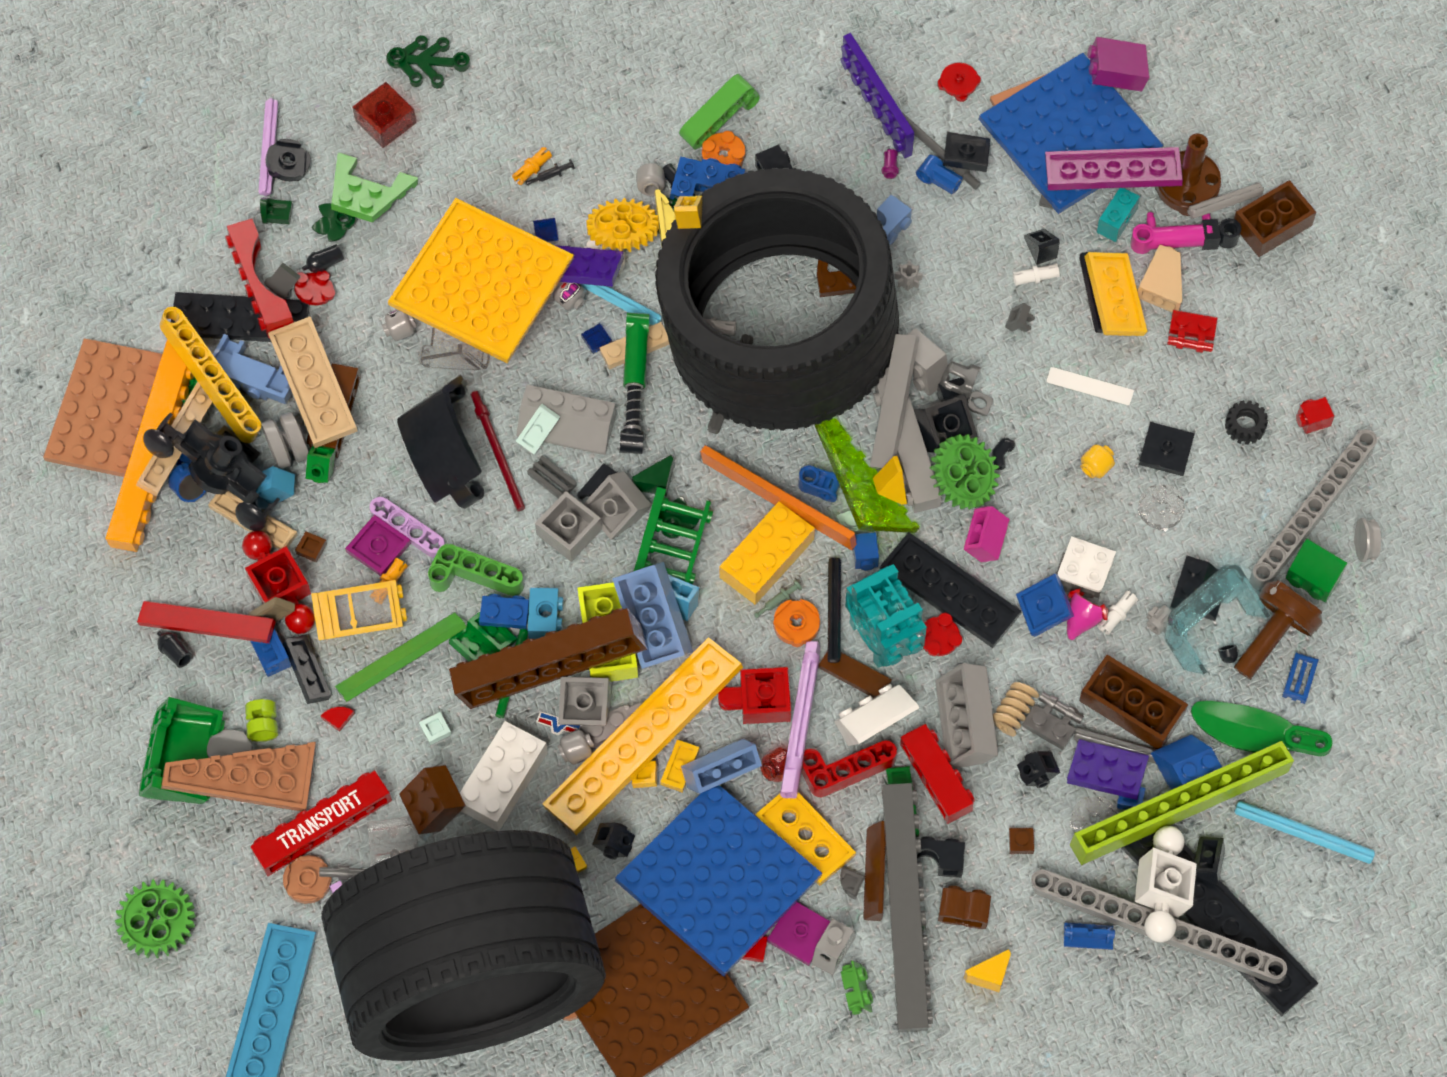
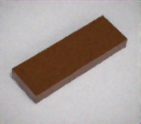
(855, 674)

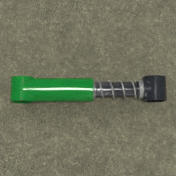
(634, 380)

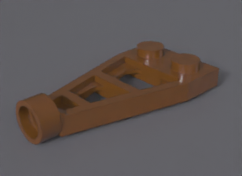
(832, 282)

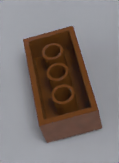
(1133, 702)

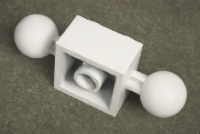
(1165, 883)

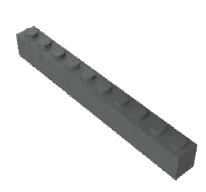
(905, 910)

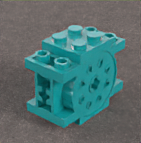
(886, 617)

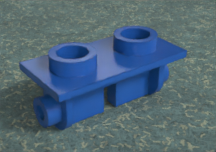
(1088, 936)

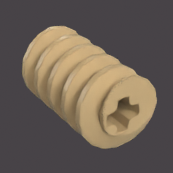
(1012, 707)

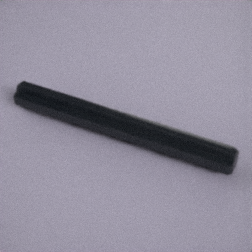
(834, 610)

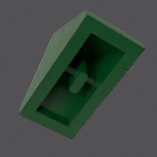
(655, 476)

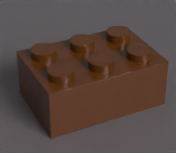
(1275, 218)

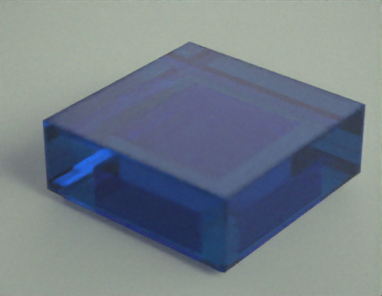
(546, 229)
(596, 338)

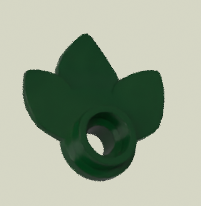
(331, 223)
(678, 519)

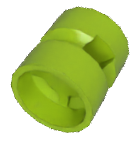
(261, 720)

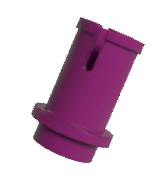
(890, 167)

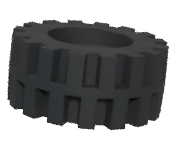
(1246, 434)

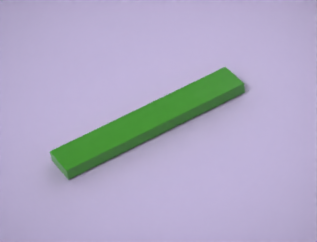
(400, 657)

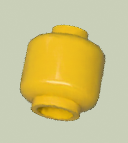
(1097, 461)

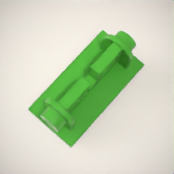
(855, 977)

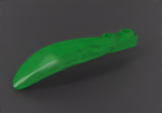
(1256, 729)

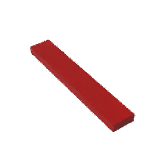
(206, 622)

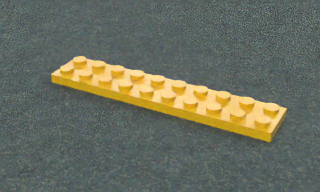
(642, 736)

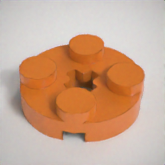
(724, 141)
(796, 609)

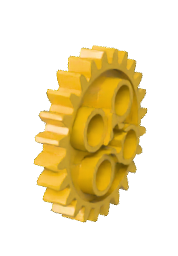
(622, 225)

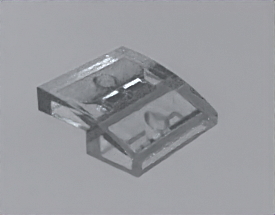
(391, 838)

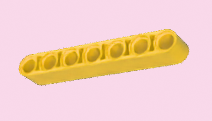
(209, 364)

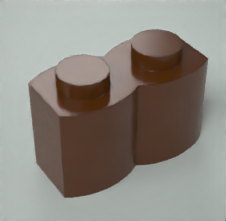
(964, 907)

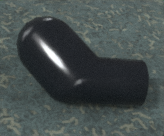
(1000, 450)

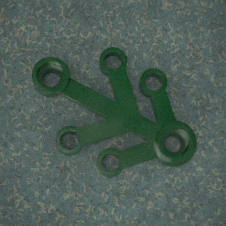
(426, 59)

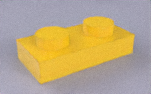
(681, 755)

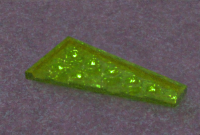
(855, 478)

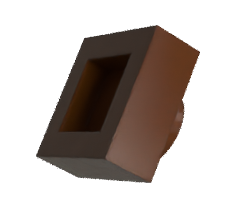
(311, 546)
(1021, 841)

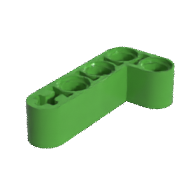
(718, 110)
(476, 574)

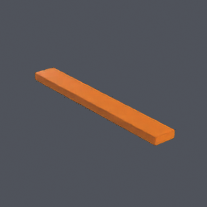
(774, 494)

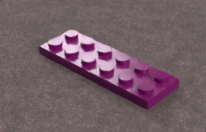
(1113, 168)

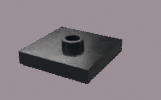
(966, 152)
(1166, 449)

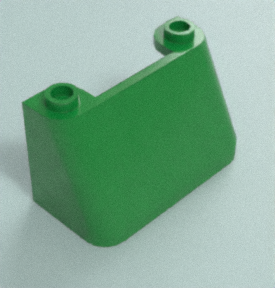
(177, 734)

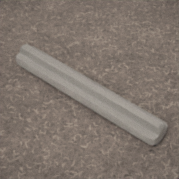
(1225, 200)

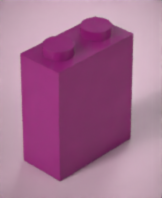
(1118, 64)

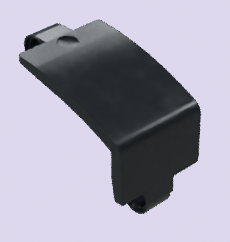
(440, 447)

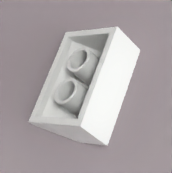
(875, 714)

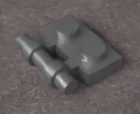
(1050, 727)

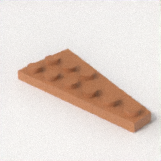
(257, 776)

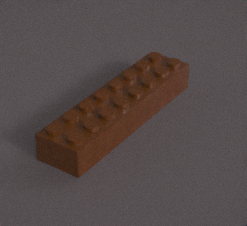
(547, 658)

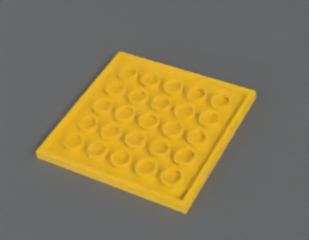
(481, 280)

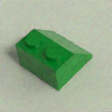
(1316, 571)

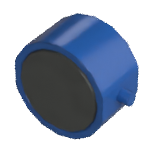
(183, 485)

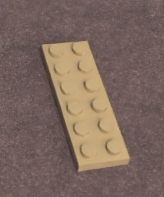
(312, 382)

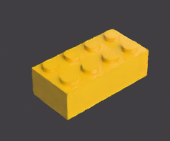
(767, 553)

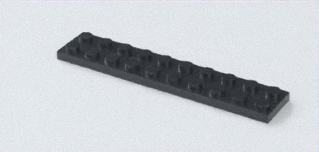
(1223, 914)

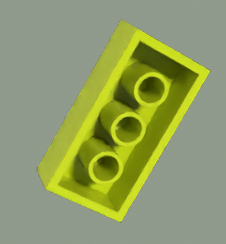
(601, 601)

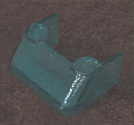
(1221, 587)

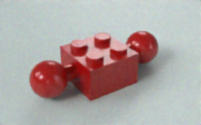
(278, 577)

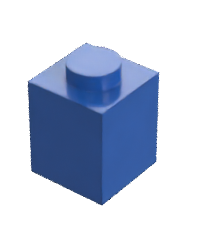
(866, 551)

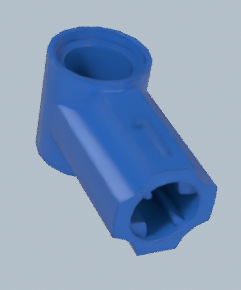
(934, 172)

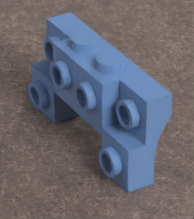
(251, 375)

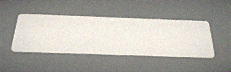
(1090, 386)

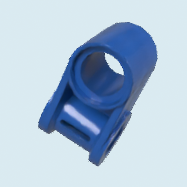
(821, 483)

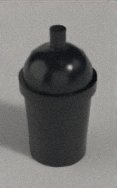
(323, 259)
(173, 648)

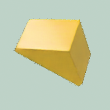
(688, 212)
(890, 481)
(990, 972)

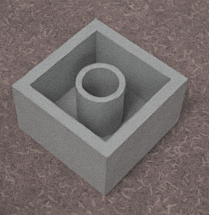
(568, 526)

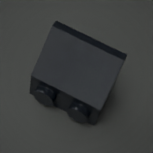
(943, 420)
(1192, 576)

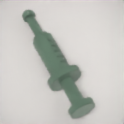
(779, 598)

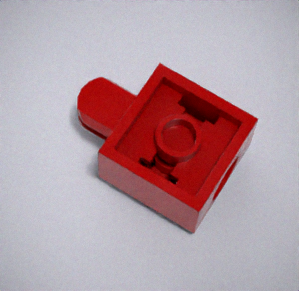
(757, 687)

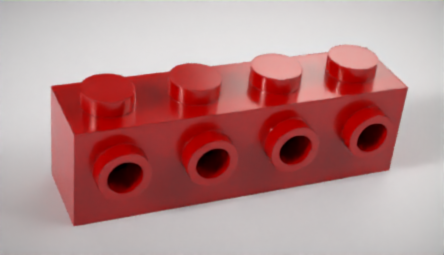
(937, 774)

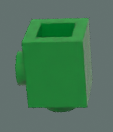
(320, 464)

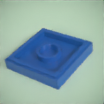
(1044, 605)

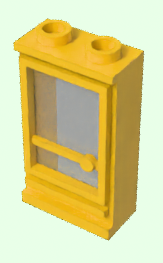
(358, 610)

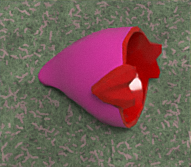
(1085, 614)

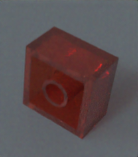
(384, 114)

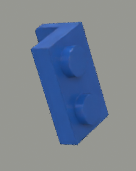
(504, 612)

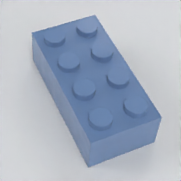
(654, 604)

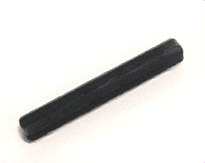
(1093, 308)

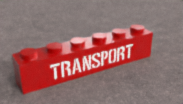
(320, 823)

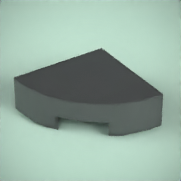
(851, 882)

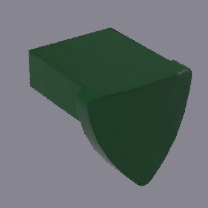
(275, 211)

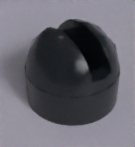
(1228, 653)

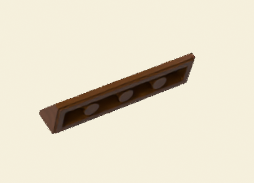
(874, 872)

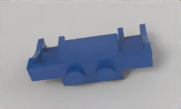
(699, 175)

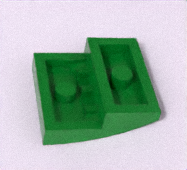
(481, 639)

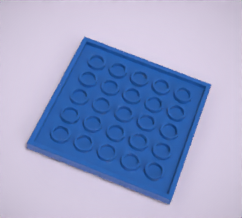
(1064, 115)
(718, 878)

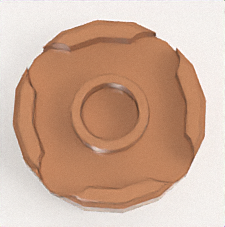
(303, 880)

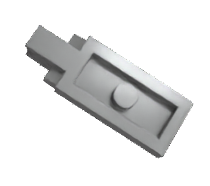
(615, 719)

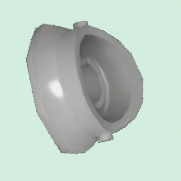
(1367, 540)

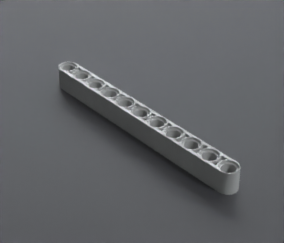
(1194, 933)

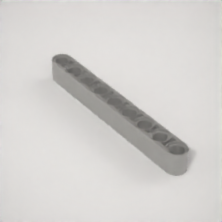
(1317, 500)

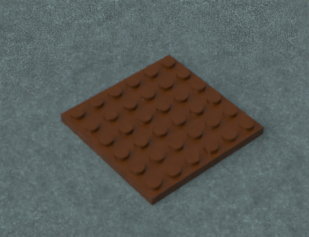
(654, 996)

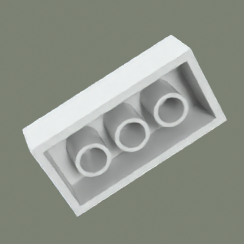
(502, 775)

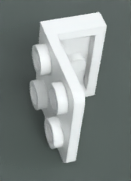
(1086, 564)

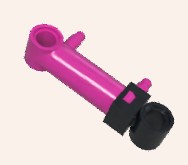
(1207, 234)

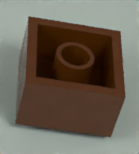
(432, 799)

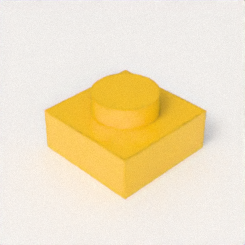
(646, 777)

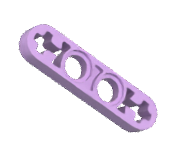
(409, 525)

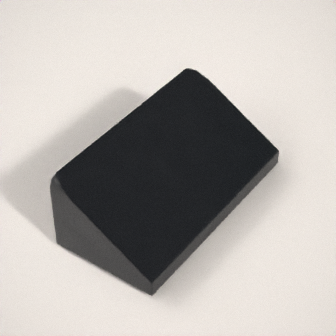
(1210, 858)

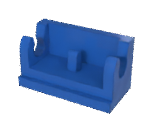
(272, 655)

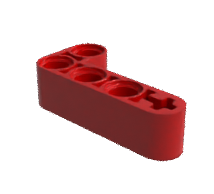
(850, 764)

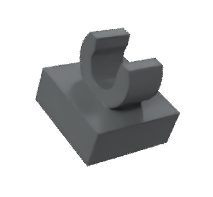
(1018, 318)

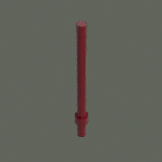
(482, 414)

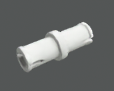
(1036, 274)
(1118, 612)

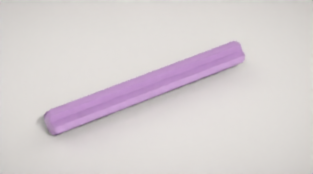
(269, 139)

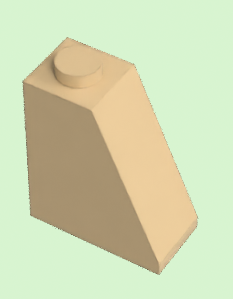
(1163, 280)

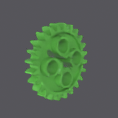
(979, 484)
(175, 926)

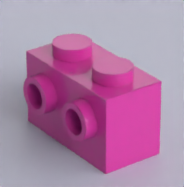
(986, 534)

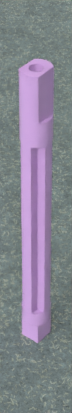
(800, 720)

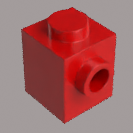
(1314, 415)

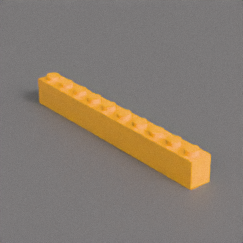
(133, 503)

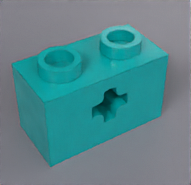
(1118, 214)

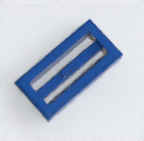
(1294, 695)

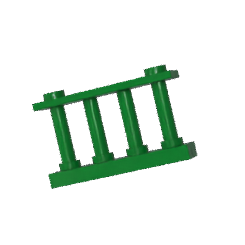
(656, 524)

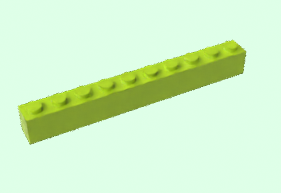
(1181, 803)

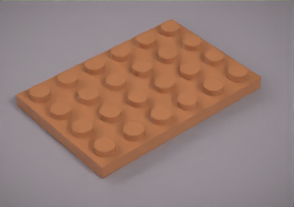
(103, 407)

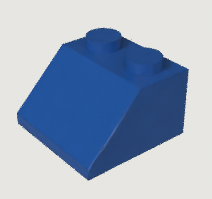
(1185, 761)

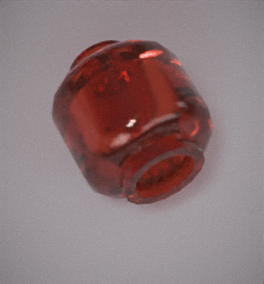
(774, 764)

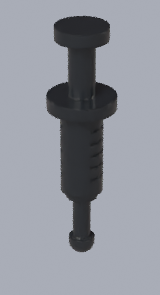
(551, 172)

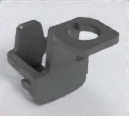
(969, 375)

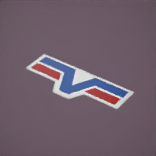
(552, 721)

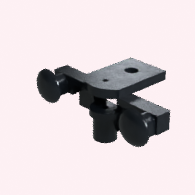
(217, 465)

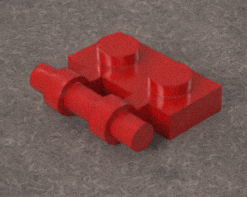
(1193, 326)

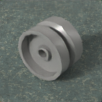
(287, 440)

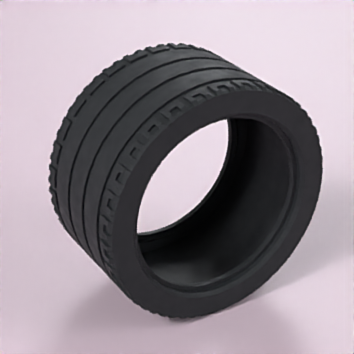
(762, 218)
(462, 945)

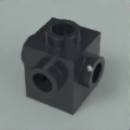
(1038, 768)
(613, 840)

